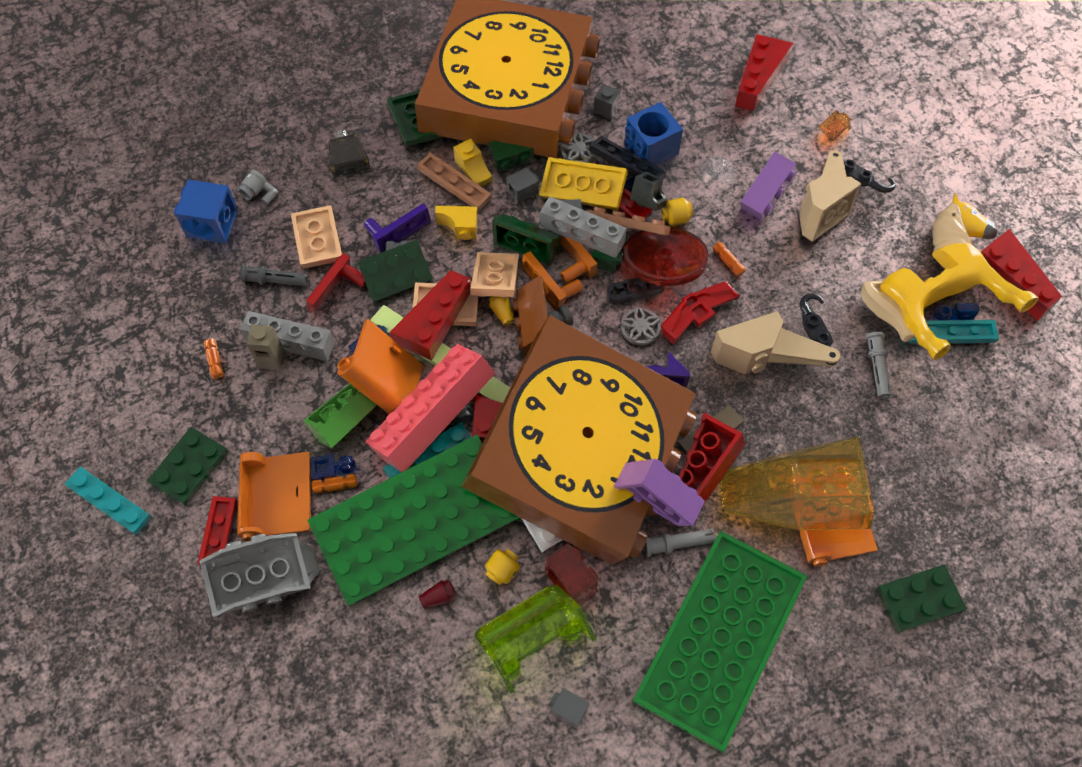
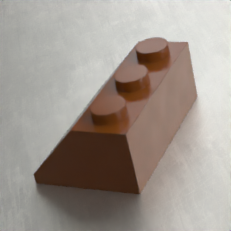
(531, 312)

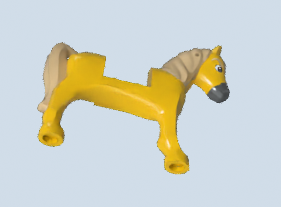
(905, 295)

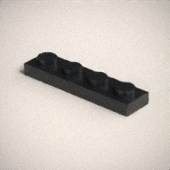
(623, 158)

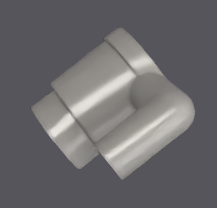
(254, 184)

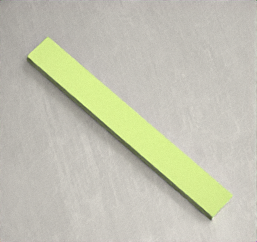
(492, 390)

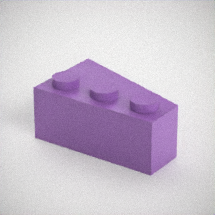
(769, 186)
(662, 489)

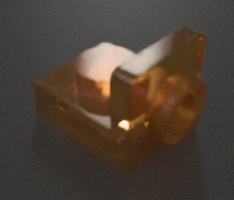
(835, 125)

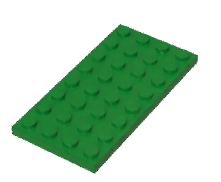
(405, 523)
(720, 641)

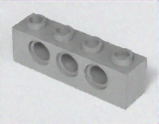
(582, 227)
(294, 336)

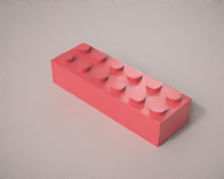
(430, 407)

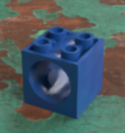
(653, 134)
(206, 211)

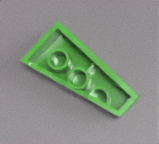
(338, 415)

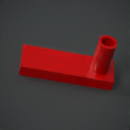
(338, 270)

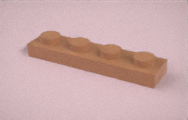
(454, 181)
(635, 222)

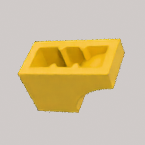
(471, 163)
(460, 219)

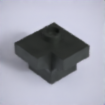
(648, 191)

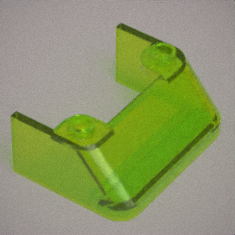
(529, 628)

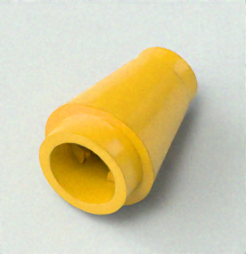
(502, 309)

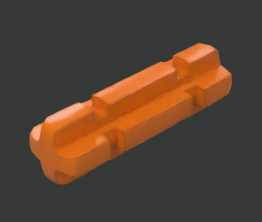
(729, 259)
(213, 358)
(334, 483)

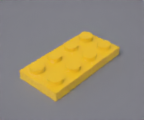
(590, 182)

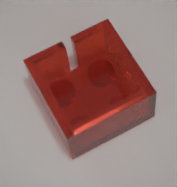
(571, 574)

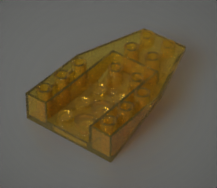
(803, 488)

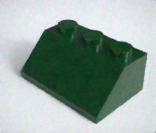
(525, 237)

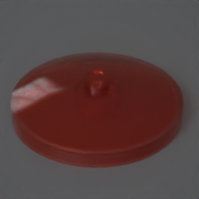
(666, 258)

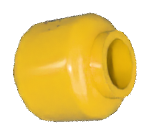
(677, 212)
(502, 566)

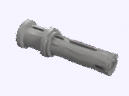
(878, 355)
(668, 543)

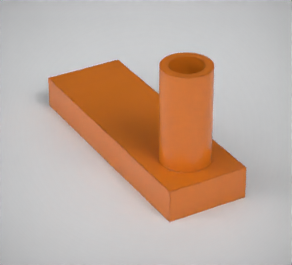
(584, 261)
(553, 294)

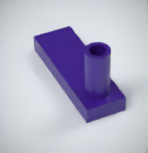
(398, 229)

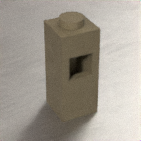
(265, 347)

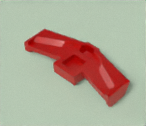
(697, 309)

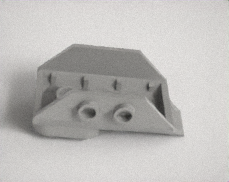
(257, 572)

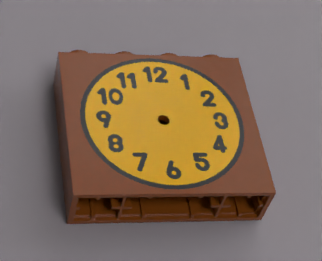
(508, 75)
(569, 433)

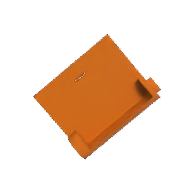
(380, 368)
(269, 494)
(836, 544)

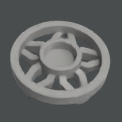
(578, 148)
(640, 326)

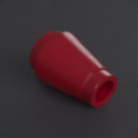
(439, 594)

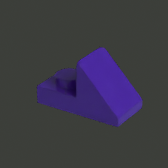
(674, 370)

